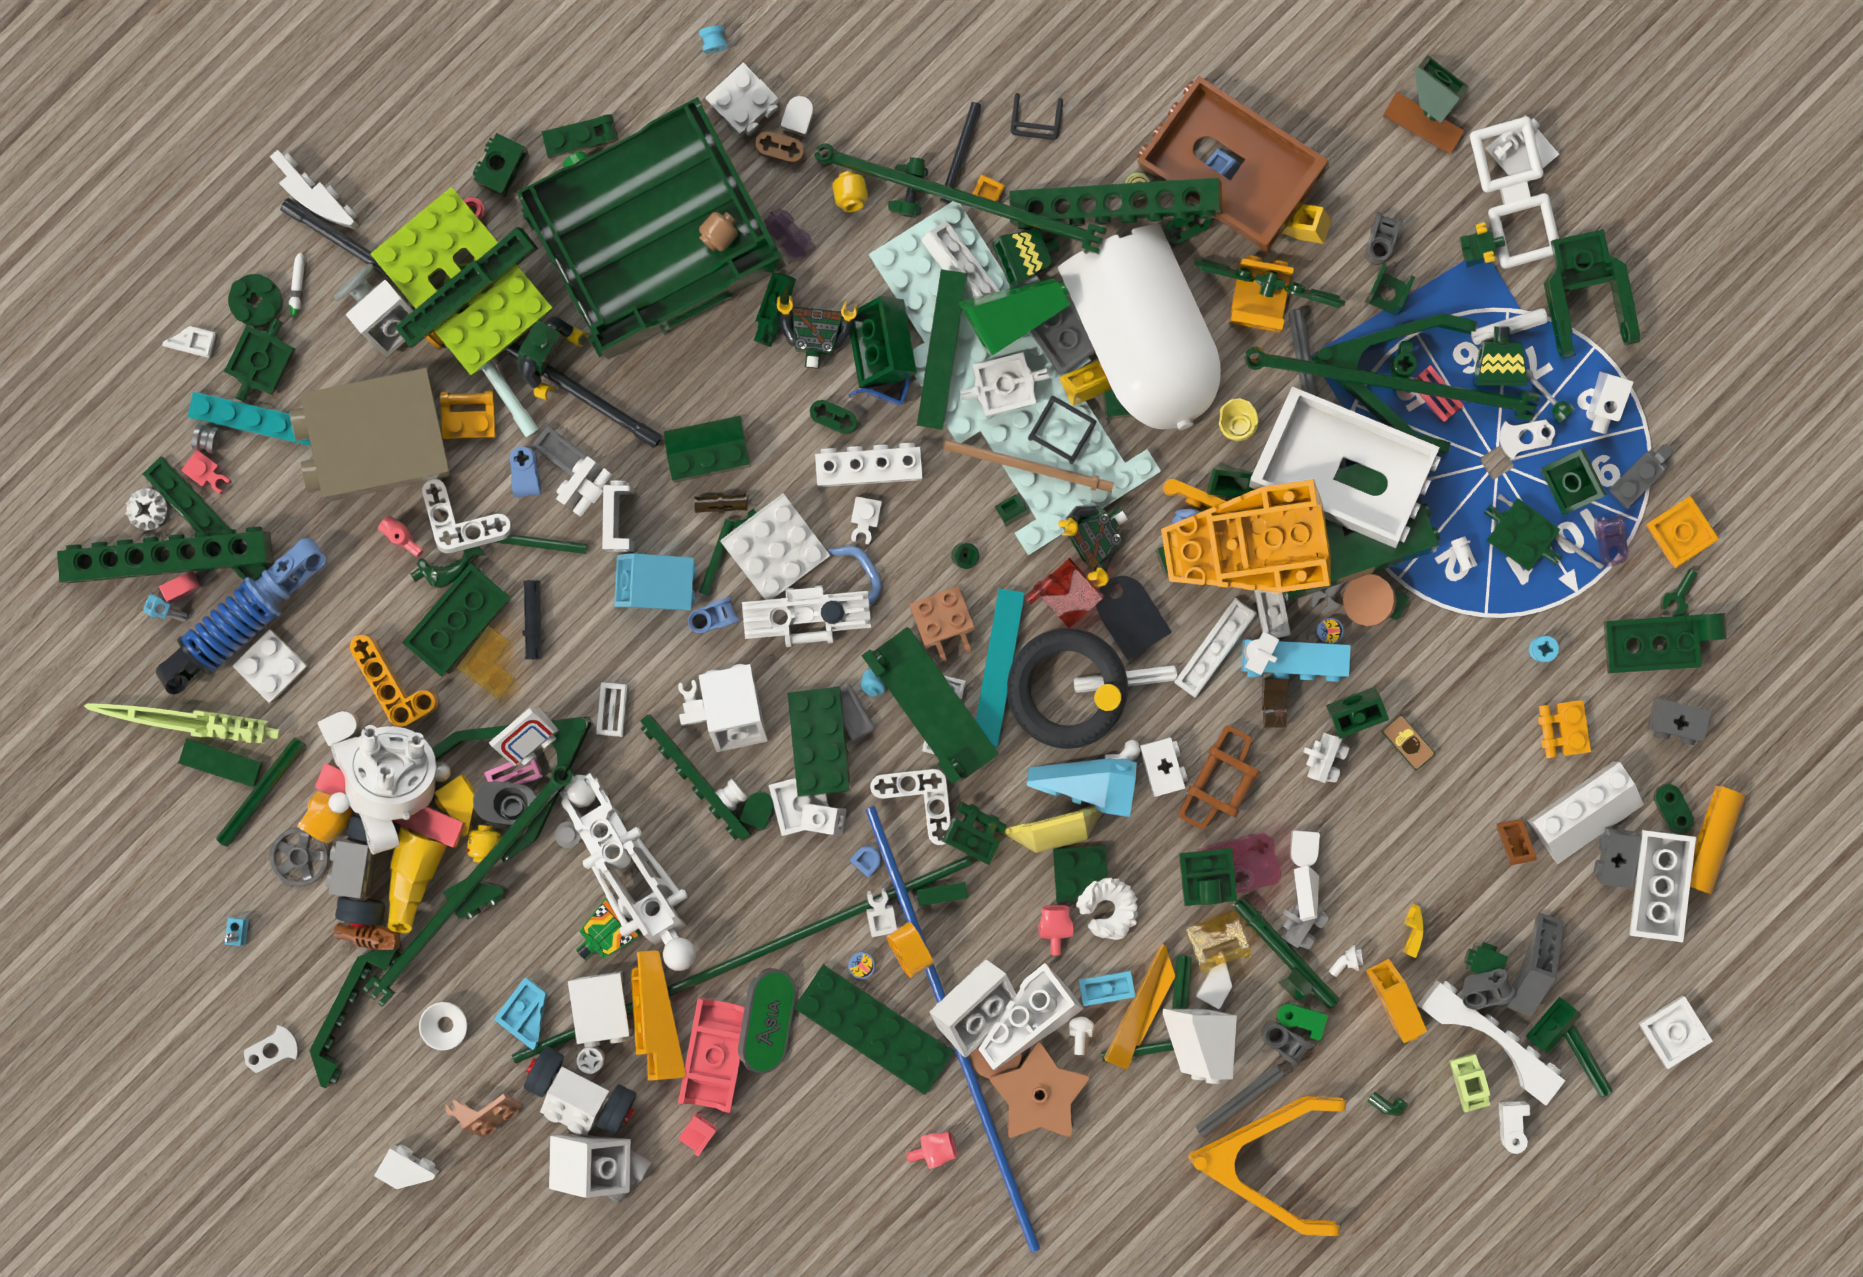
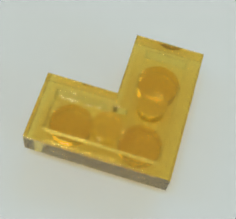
(481, 666)

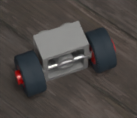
(353, 878)

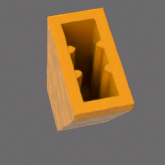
(1397, 1000)

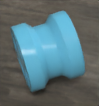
(713, 39)
(1538, 648)

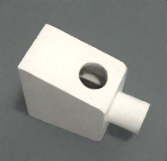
(1609, 389)

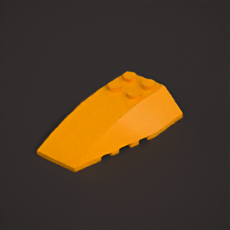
(1254, 542)

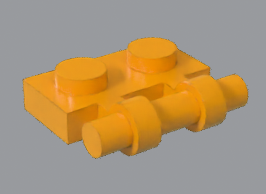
(1572, 728)

